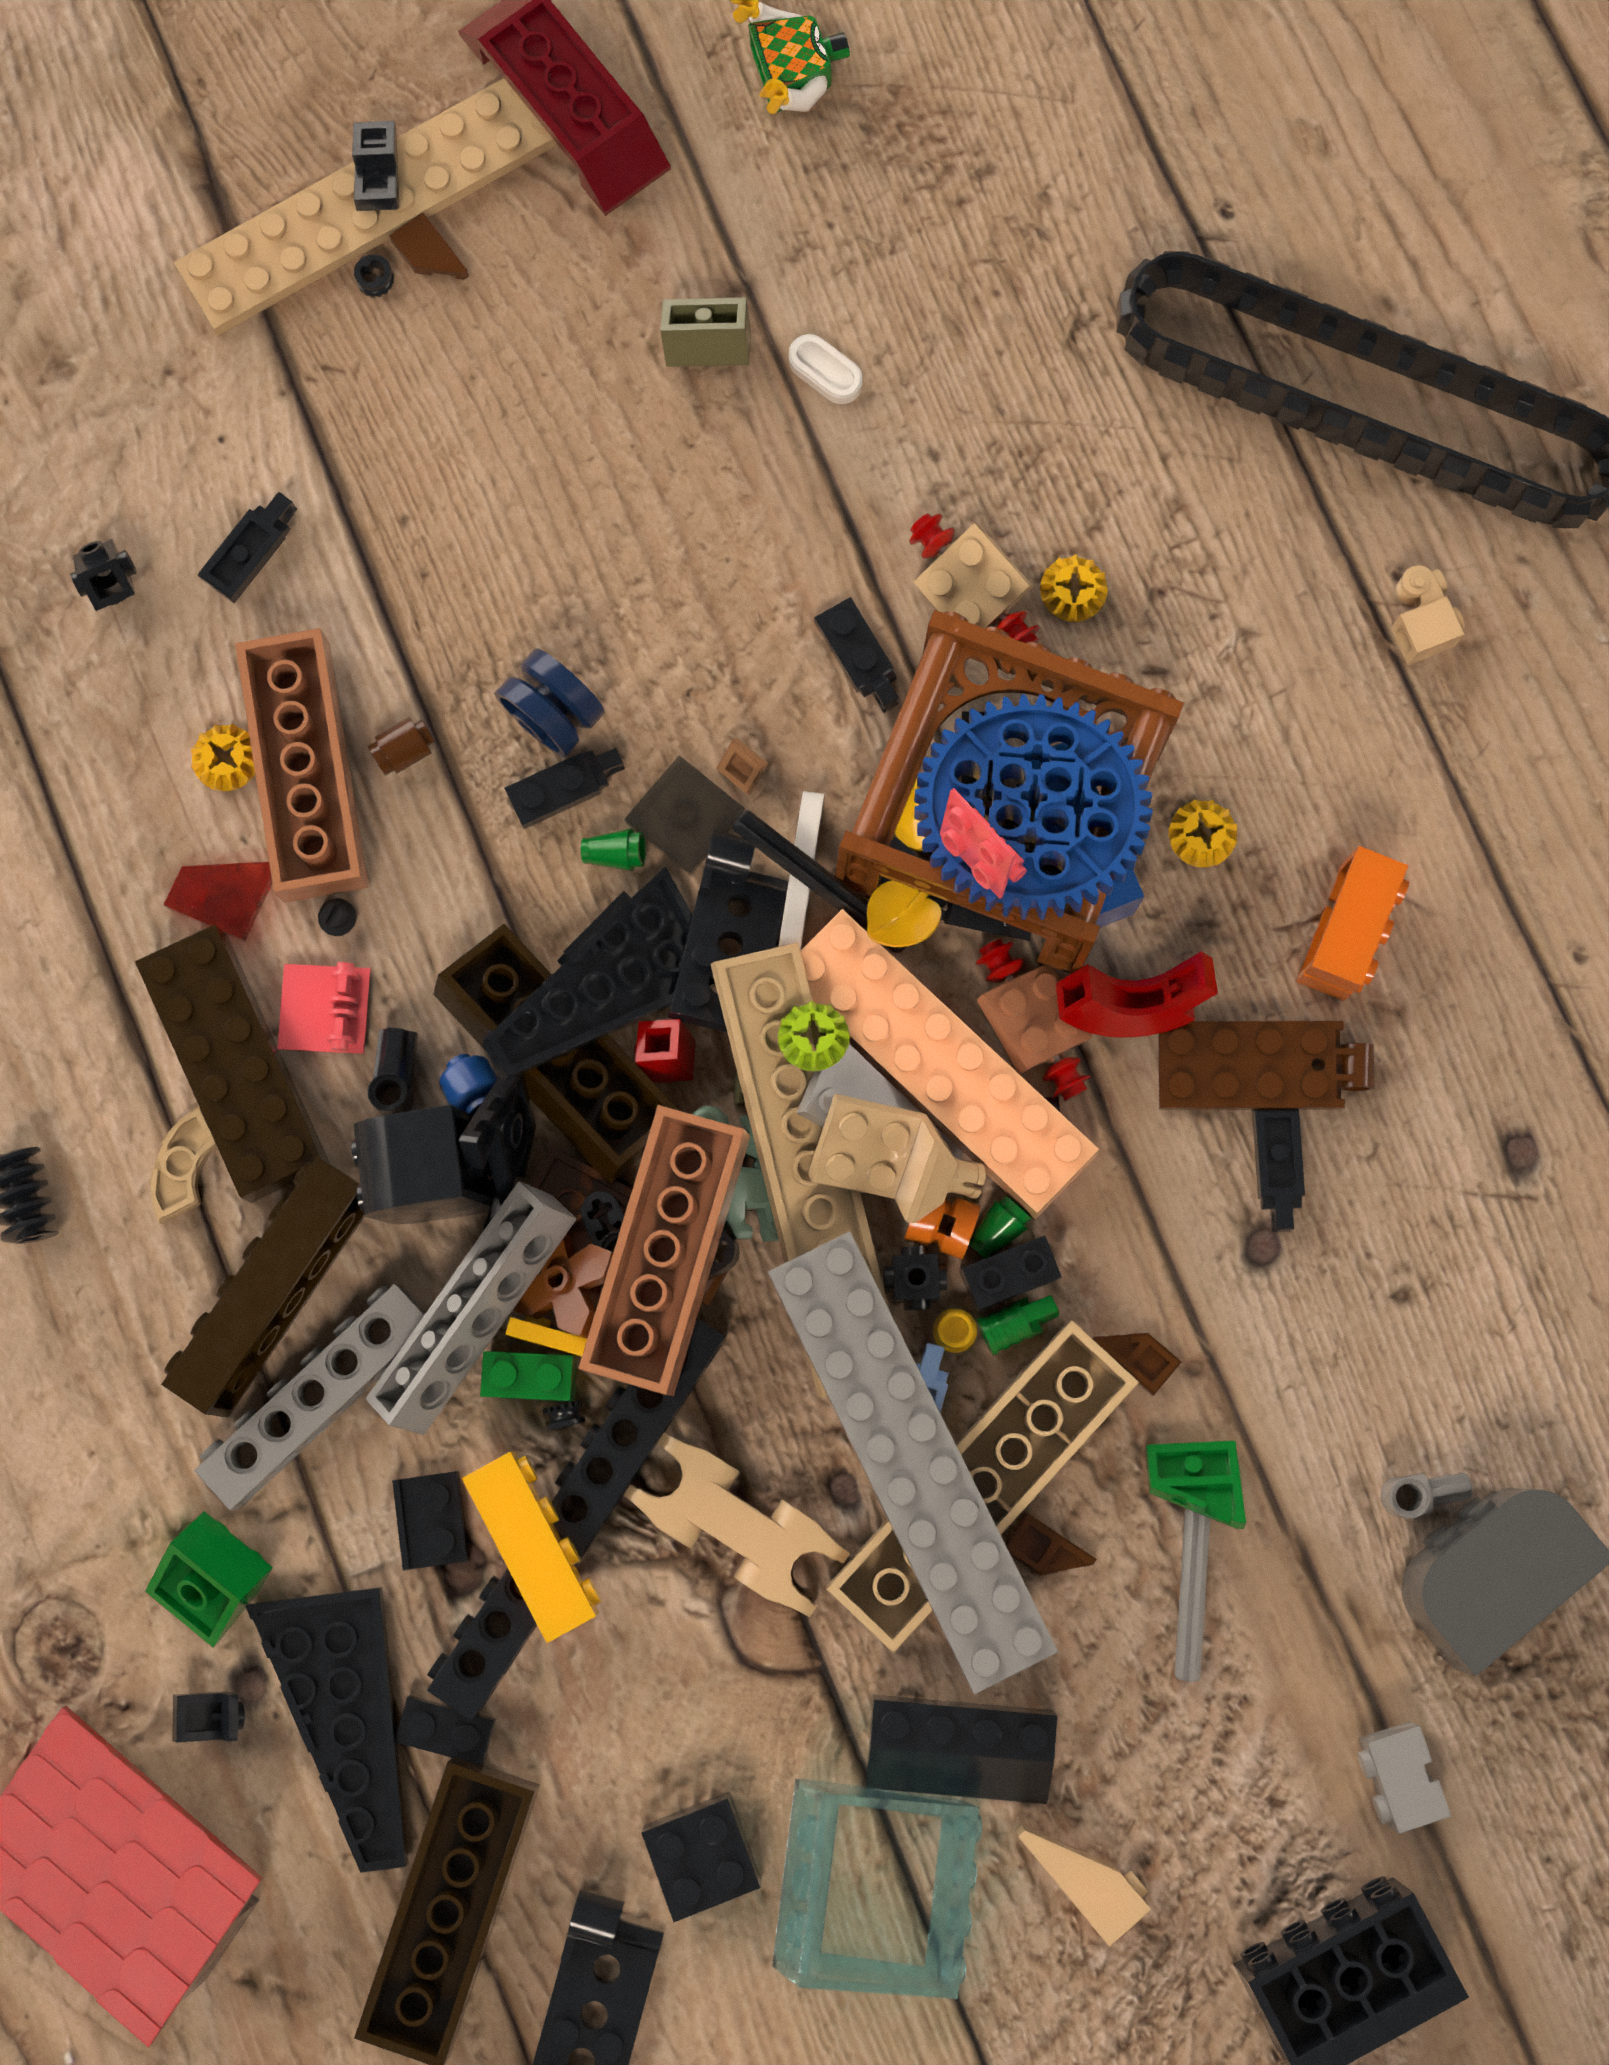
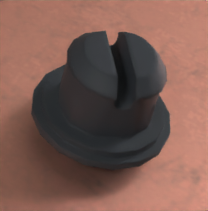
(337, 917)

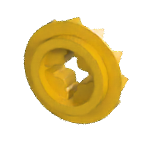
(1058, 599)
(223, 776)
(1193, 849)

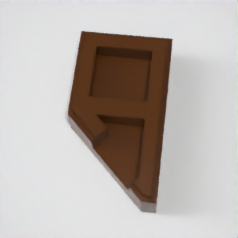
(1141, 1357)
(1044, 1549)

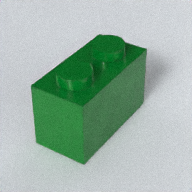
(528, 1376)

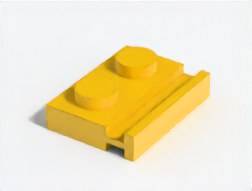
(539, 1333)

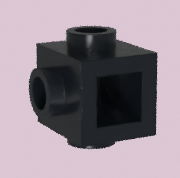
(103, 574)
(915, 1296)

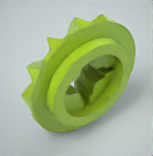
(798, 1049)

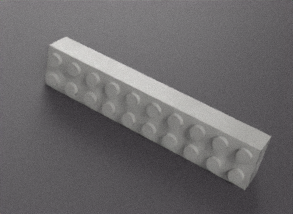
(912, 1463)

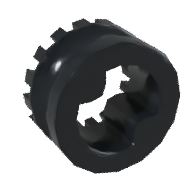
(381, 284)
(565, 1416)

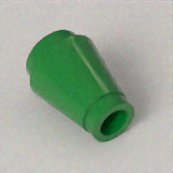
(615, 850)
(999, 1227)

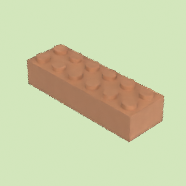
(301, 765)
(665, 1250)

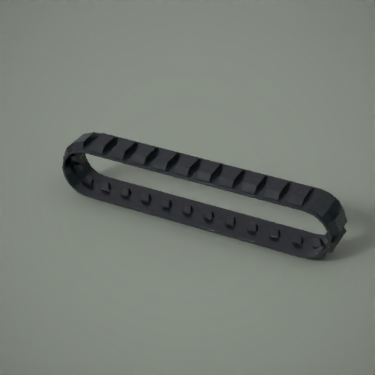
(1378, 346)

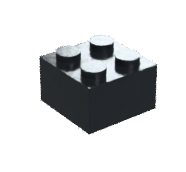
(701, 1856)

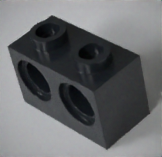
(1010, 1273)

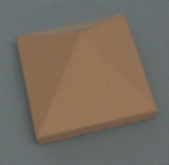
(742, 766)

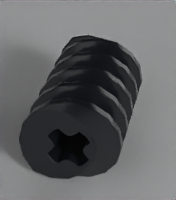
(21, 1199)

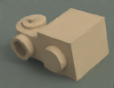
(1433, 623)

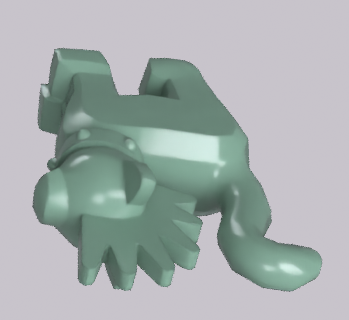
(750, 1189)

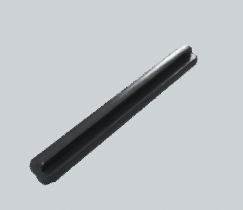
(803, 868)

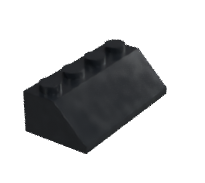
(961, 1749)

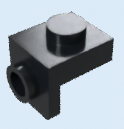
(207, 1716)

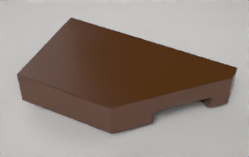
(426, 249)

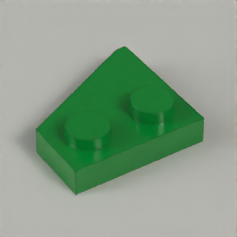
(1198, 1478)

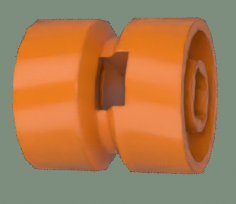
(953, 1244)

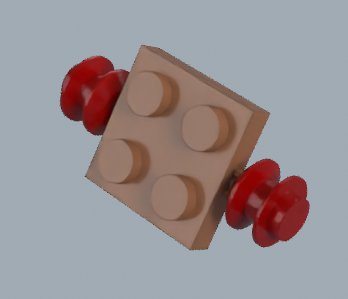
(1028, 1020)

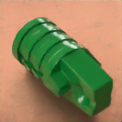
(1016, 1323)

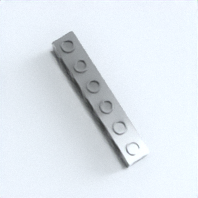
(470, 1309)
(221, 1465)

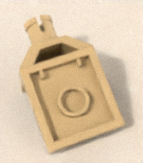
(890, 1156)

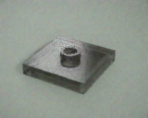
(683, 813)

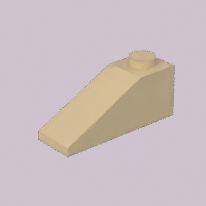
(1094, 1886)

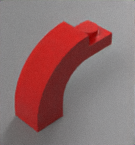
(1135, 1007)

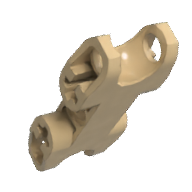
(764, 1541)

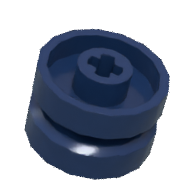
(549, 702)

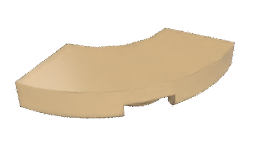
(179, 1166)

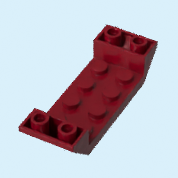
(570, 97)

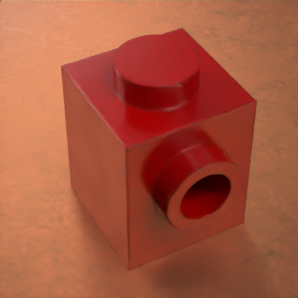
(665, 1050)

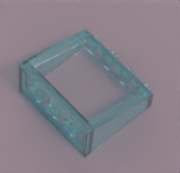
(807, 1886)

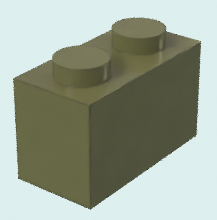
(705, 332)

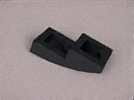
(375, 165)

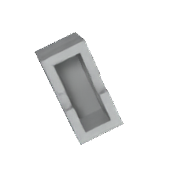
(1404, 1790)

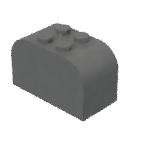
(1499, 1573)

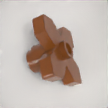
(568, 1286)

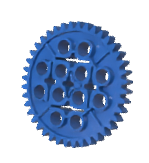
(1092, 760)

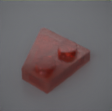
(221, 895)

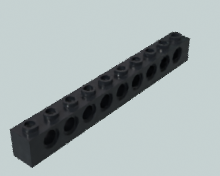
(470, 1692)

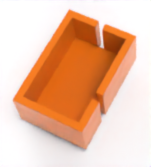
(1352, 931)

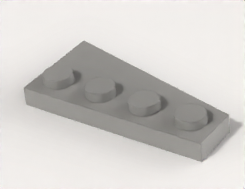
(857, 1079)

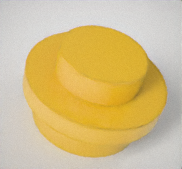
(954, 1330)

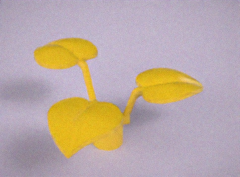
(895, 911)

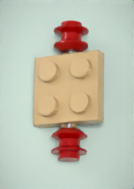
(972, 577)

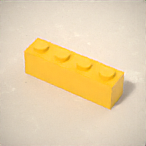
(531, 1545)

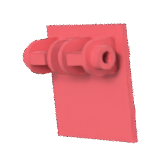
(984, 851)
(324, 1008)

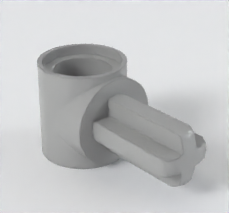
(1426, 1493)

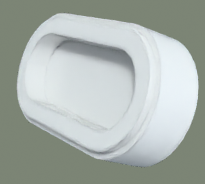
(825, 369)

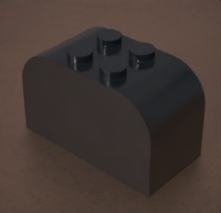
(417, 1169)

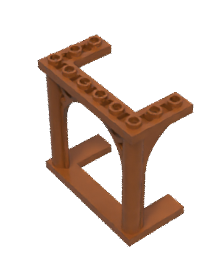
(949, 643)

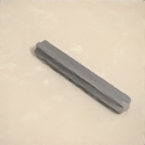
(1192, 1596)

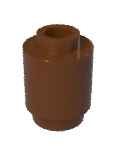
(401, 746)

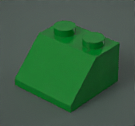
(208, 1578)

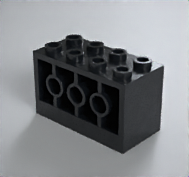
(1377, 1994)

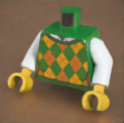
(790, 55)

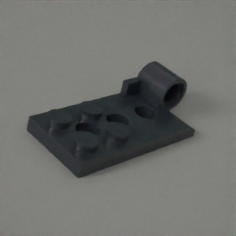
(724, 880)
(592, 1933)

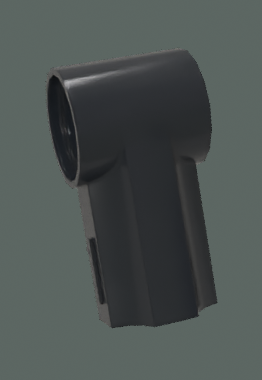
(394, 1069)

